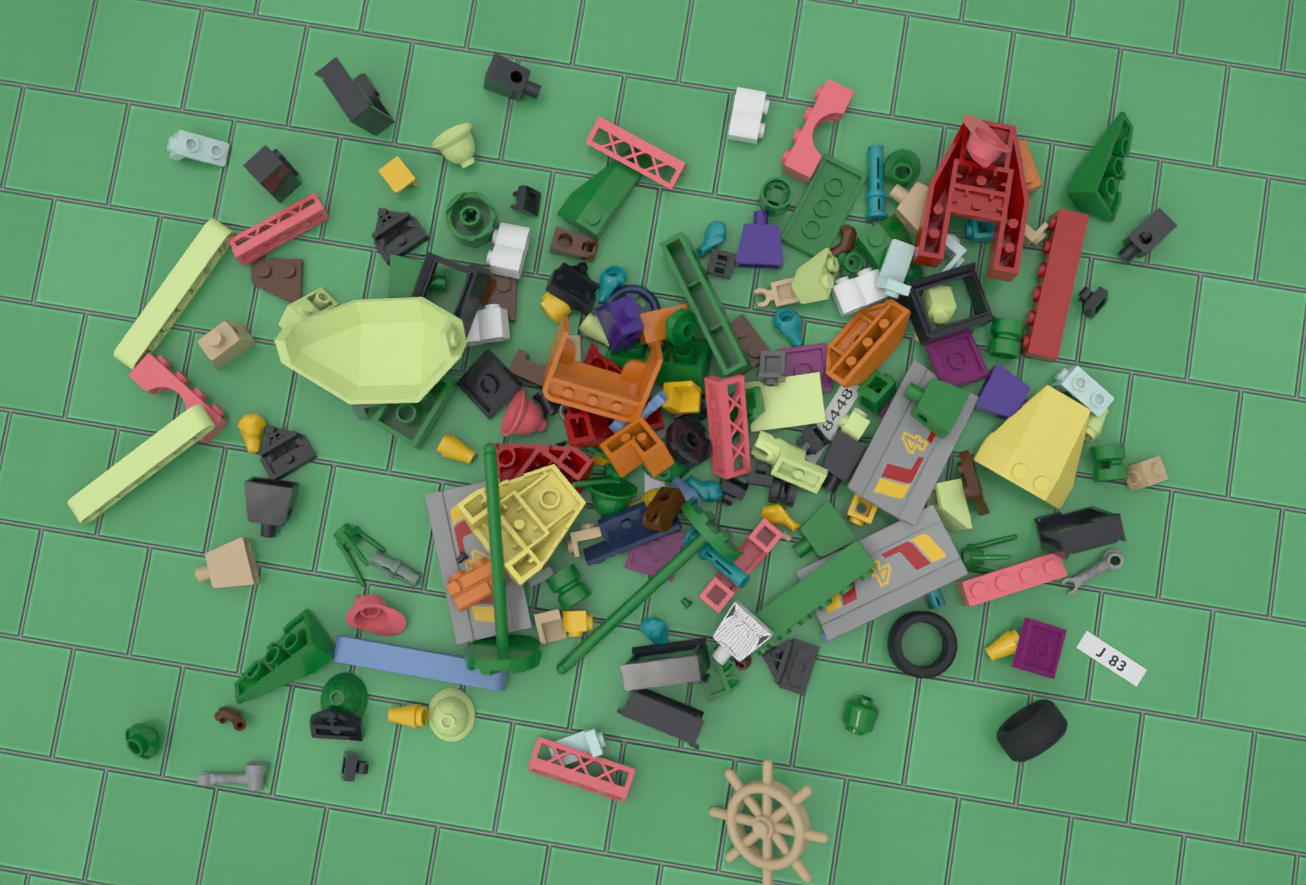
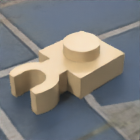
(780, 293)

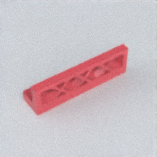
(642, 145)
(281, 231)
(722, 428)
(578, 779)

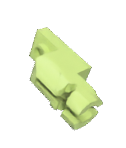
(788, 462)

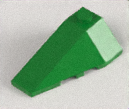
(1098, 177)
(602, 196)
(876, 241)
(679, 363)
(295, 655)

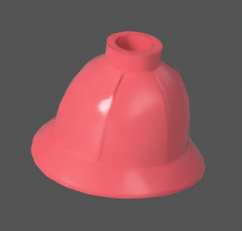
(522, 416)

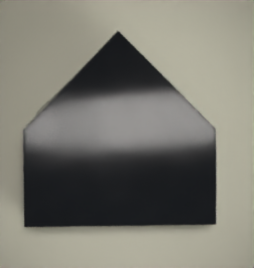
(397, 233)
(573, 286)
(284, 452)
(792, 665)
(336, 725)

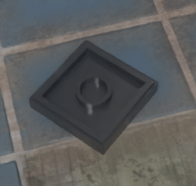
(489, 384)

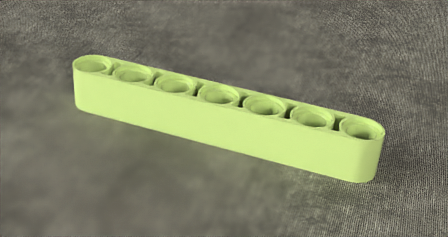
(174, 293)
(141, 464)

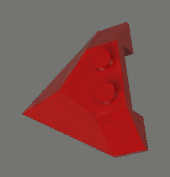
(592, 429)
(518, 459)

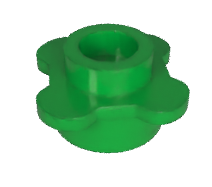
(855, 257)

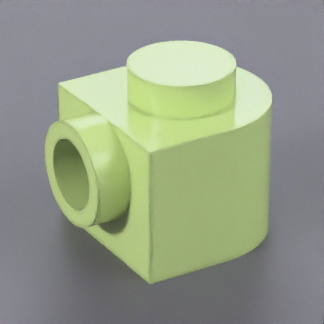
(854, 424)

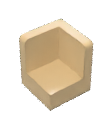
(550, 626)

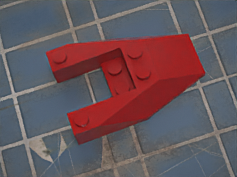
(978, 193)

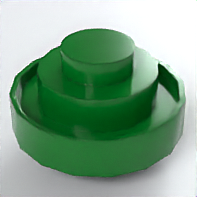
(902, 167)
(680, 327)
(142, 741)

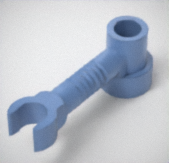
(648, 409)

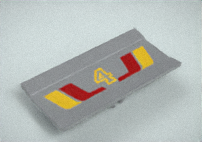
(905, 455)
(453, 536)
(907, 566)

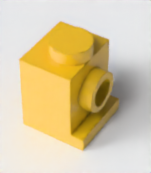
(860, 518)

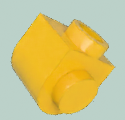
(554, 307)
(576, 622)

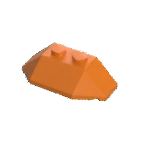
(866, 342)

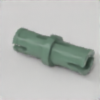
(395, 568)

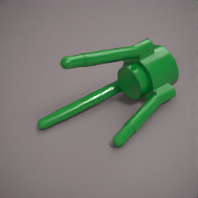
(608, 472)
(348, 539)
(973, 557)

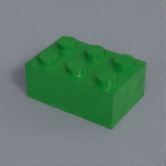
(415, 420)

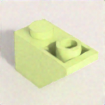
(816, 277)
(939, 305)
(307, 306)
(951, 504)

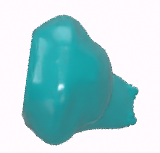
(713, 237)
(610, 280)
(789, 324)
(708, 490)
(655, 630)

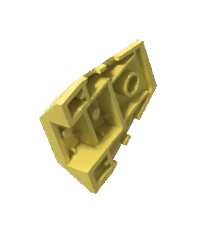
(1039, 445)
(533, 518)

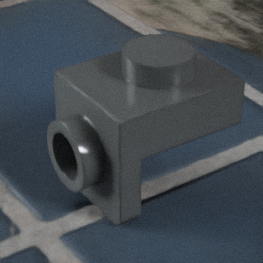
(772, 367)

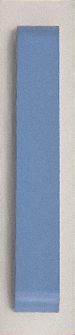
(413, 662)

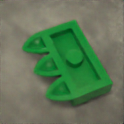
(719, 684)

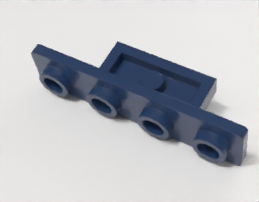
(623, 532)

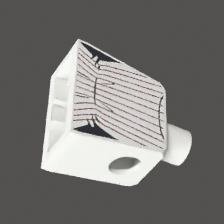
(739, 634)

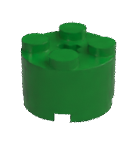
(474, 205)

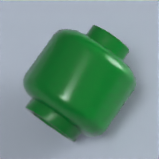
(860, 715)

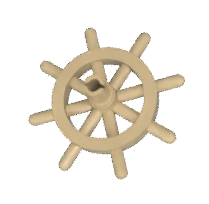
(768, 824)

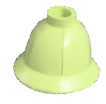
(457, 144)
(451, 714)

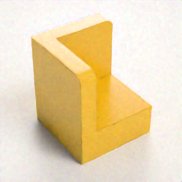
(397, 175)
(682, 397)

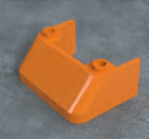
(594, 388)

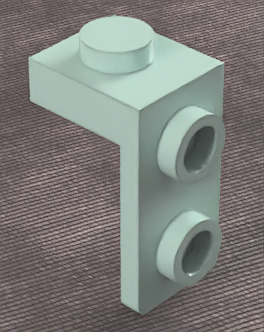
(197, 148)
(954, 252)
(895, 269)
(1083, 389)
(586, 741)

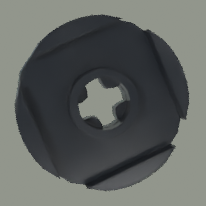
(678, 446)

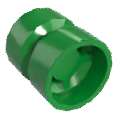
(776, 196)
(1005, 339)
(1109, 453)
(568, 587)

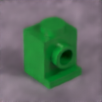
(875, 384)

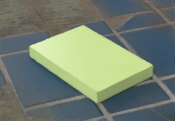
(791, 403)

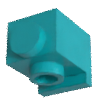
(971, 230)

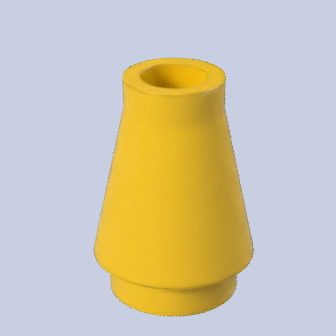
(455, 449)
(1004, 645)
(410, 715)

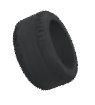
(947, 654)
(1032, 730)

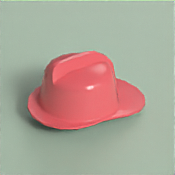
(983, 142)
(373, 615)

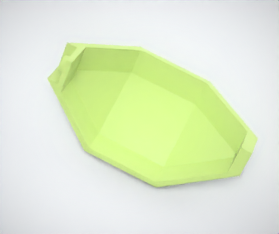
(375, 349)

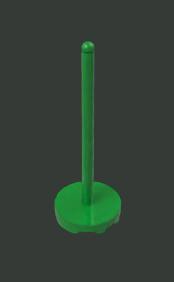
(708, 533)
(504, 650)

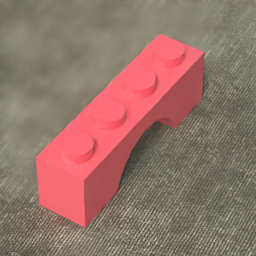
(830, 106)
(156, 376)
(756, 547)
(1011, 579)

